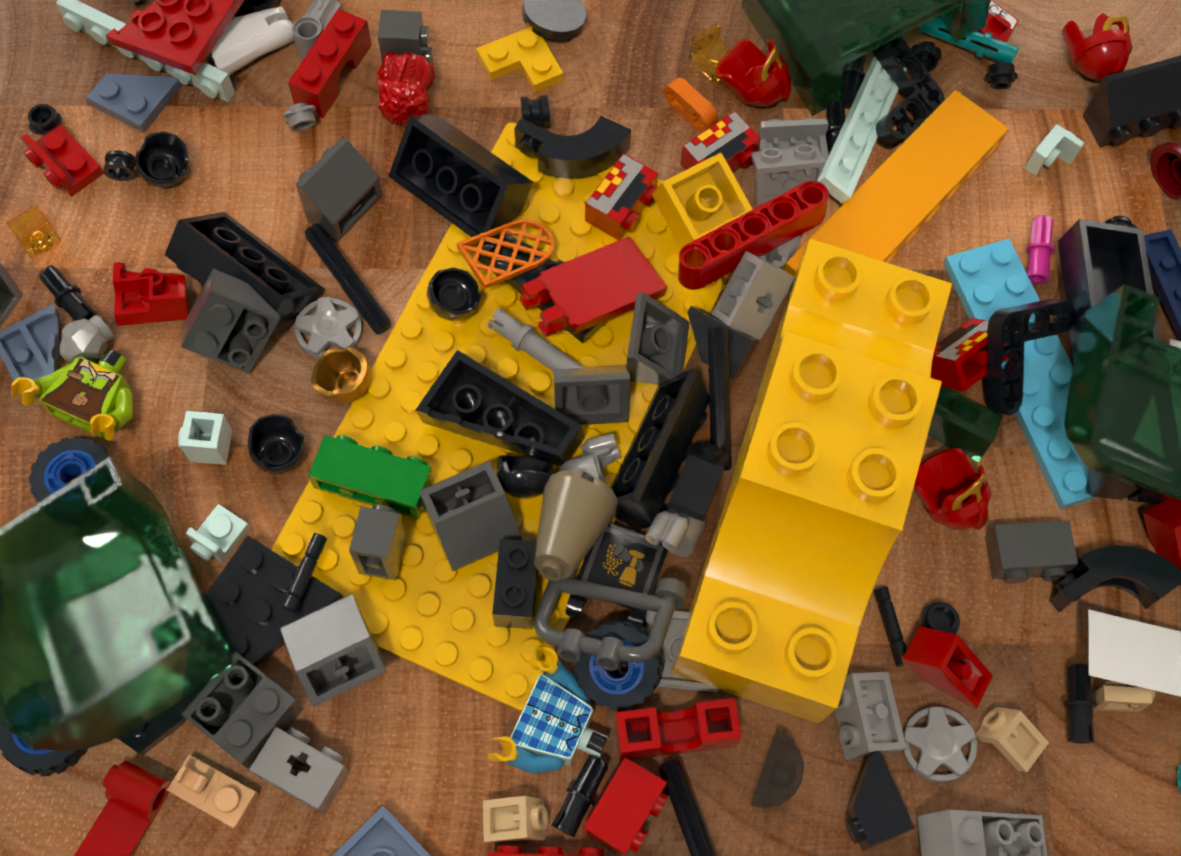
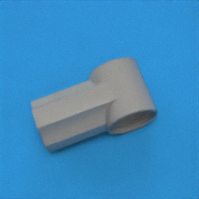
(308, 28)

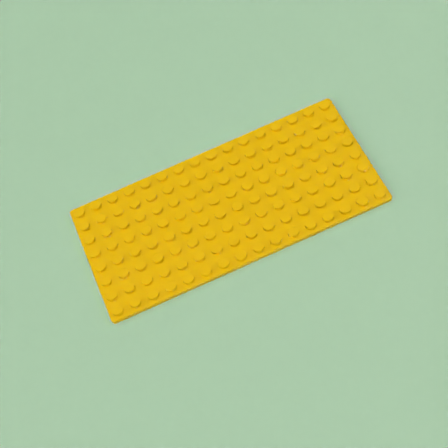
(441, 614)

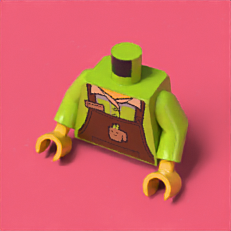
(83, 394)

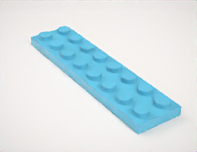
(995, 280)

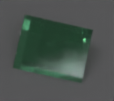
(963, 423)

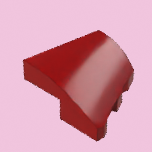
(148, 296)

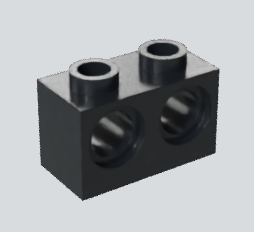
(515, 584)

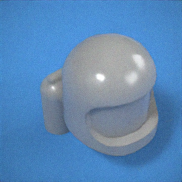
(596, 455)
(676, 532)

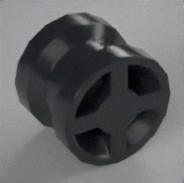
(536, 110)

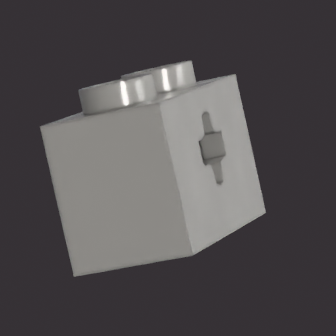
(753, 295)
(277, 763)

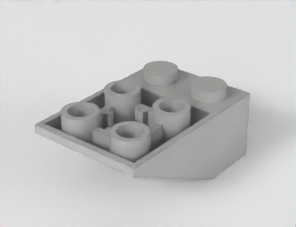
(981, 834)

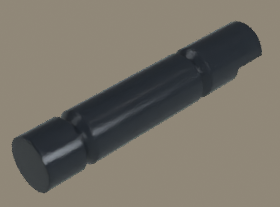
(304, 572)
(891, 624)

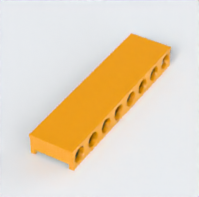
(912, 182)

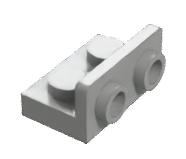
(784, 169)
(868, 716)

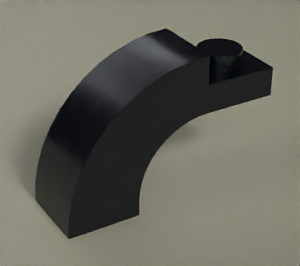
(576, 154)
(1123, 567)

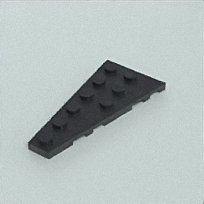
(249, 613)

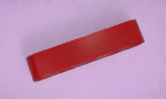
(754, 232)

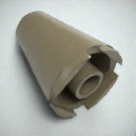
(571, 522)

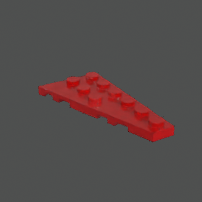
(176, 31)

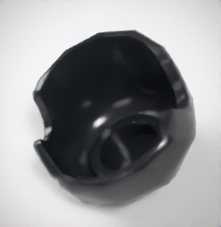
(162, 160)
(453, 294)
(275, 444)
(523, 475)

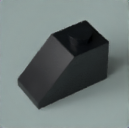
(740, 344)
(699, 480)
(876, 807)

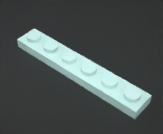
(82, 17)
(858, 133)

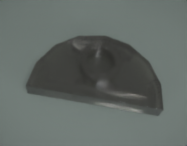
(780, 774)

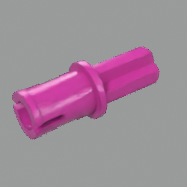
(1040, 249)

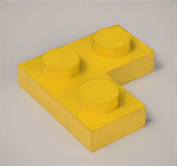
(525, 52)

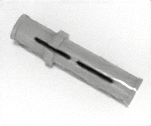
(525, 339)

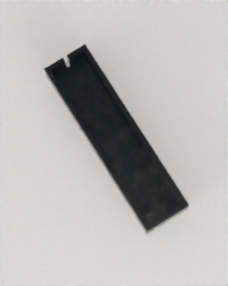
(1094, 264)

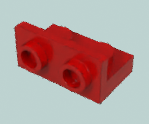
(63, 159)

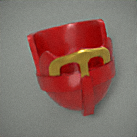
(1104, 51)
(753, 76)
(953, 490)

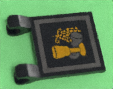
(620, 561)

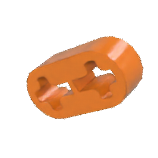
(690, 104)

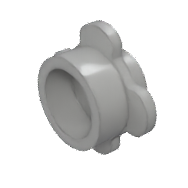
(300, 116)

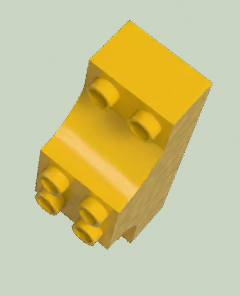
(817, 483)

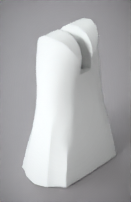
(250, 38)

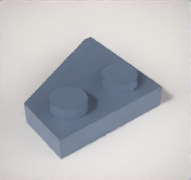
(133, 98)
(32, 345)

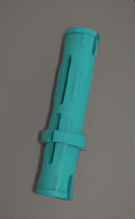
(1005, 52)

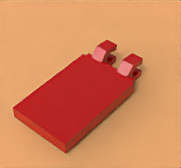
(592, 287)

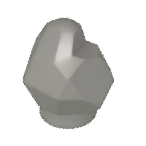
(85, 339)

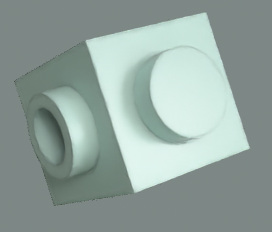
(205, 437)

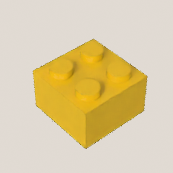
(701, 199)

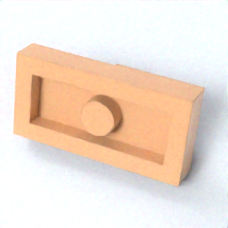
(213, 792)

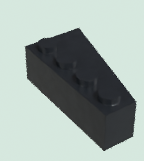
(497, 412)

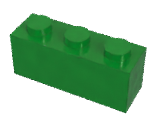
(370, 475)

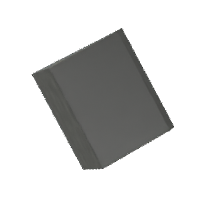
(656, 342)
(593, 394)

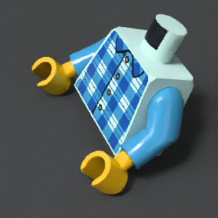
(551, 723)

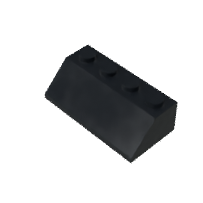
(1136, 103)
(458, 176)
(227, 246)
(659, 449)

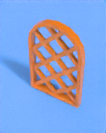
(464, 246)

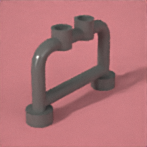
(609, 651)

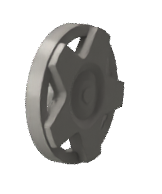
(327, 326)
(939, 744)

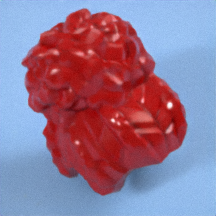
(404, 86)

